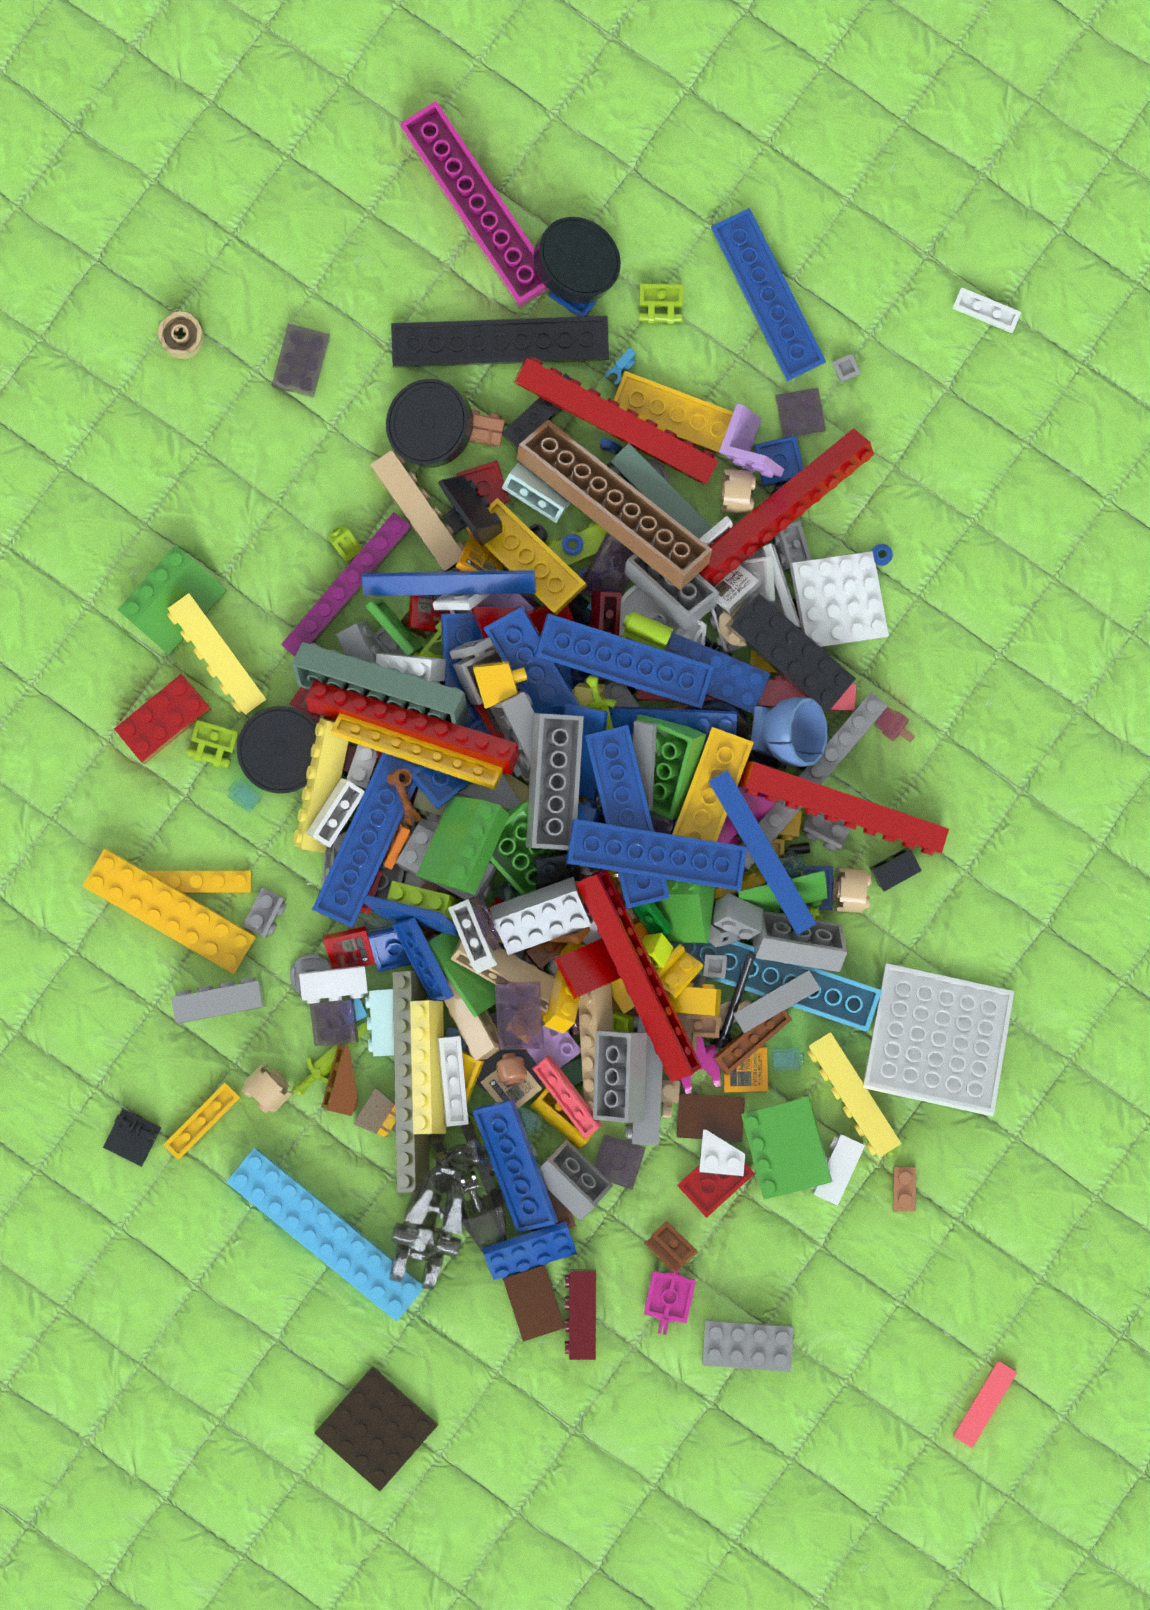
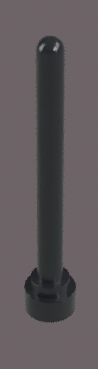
(724, 1034)

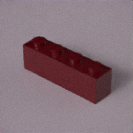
(606, 612)
(582, 1314)

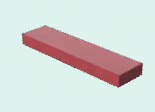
(566, 1096)
(984, 1404)

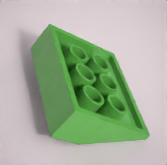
(164, 586)
(675, 764)
(463, 843)
(513, 856)
(810, 887)
(688, 911)
(473, 989)
(786, 1147)

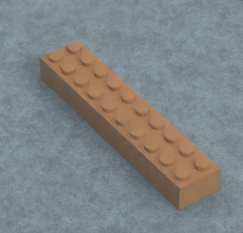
(614, 504)

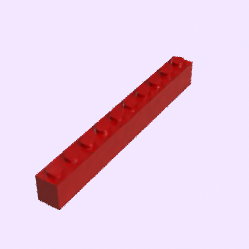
(615, 421)
(786, 505)
(331, 701)
(843, 807)
(638, 975)

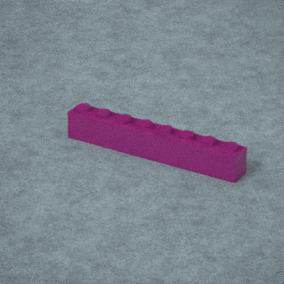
(348, 584)

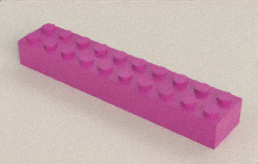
(475, 202)

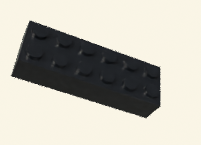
(790, 651)

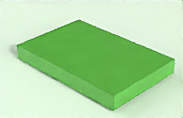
(394, 627)

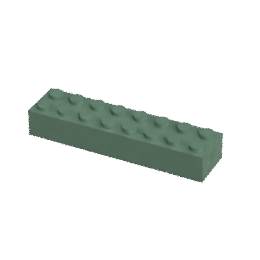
(379, 683)

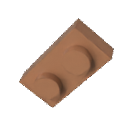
(904, 1188)

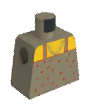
(378, 1114)

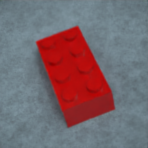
(162, 719)

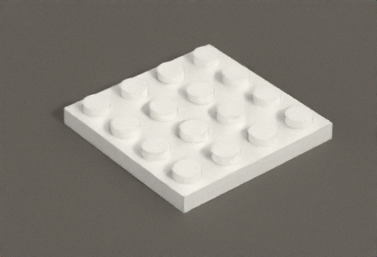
(839, 599)

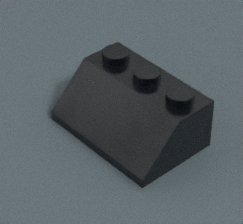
(471, 508)

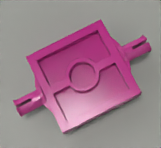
(669, 1298)

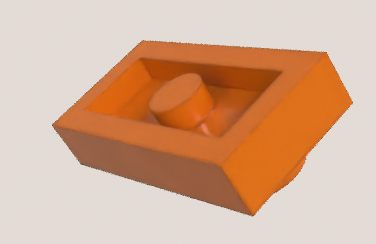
(400, 838)

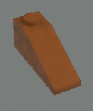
(341, 1086)

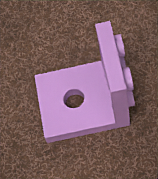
(739, 442)

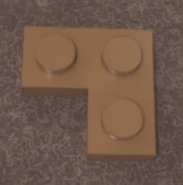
(699, 1026)

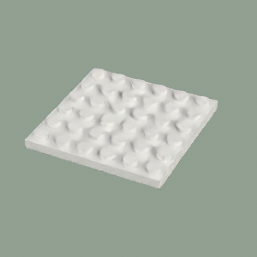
(939, 1039)

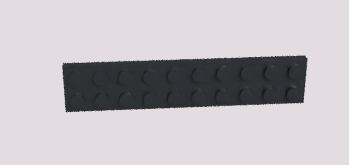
(499, 341)

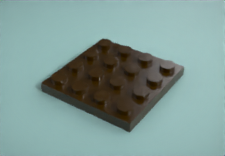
(376, 1428)

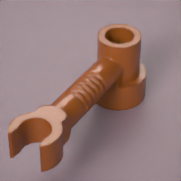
(400, 779)

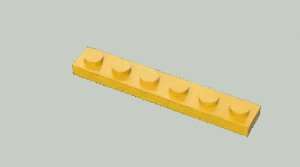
(207, 881)

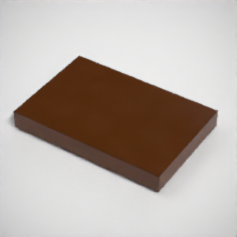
(713, 1113)
(533, 1303)

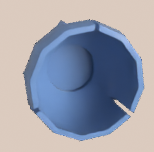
(791, 731)

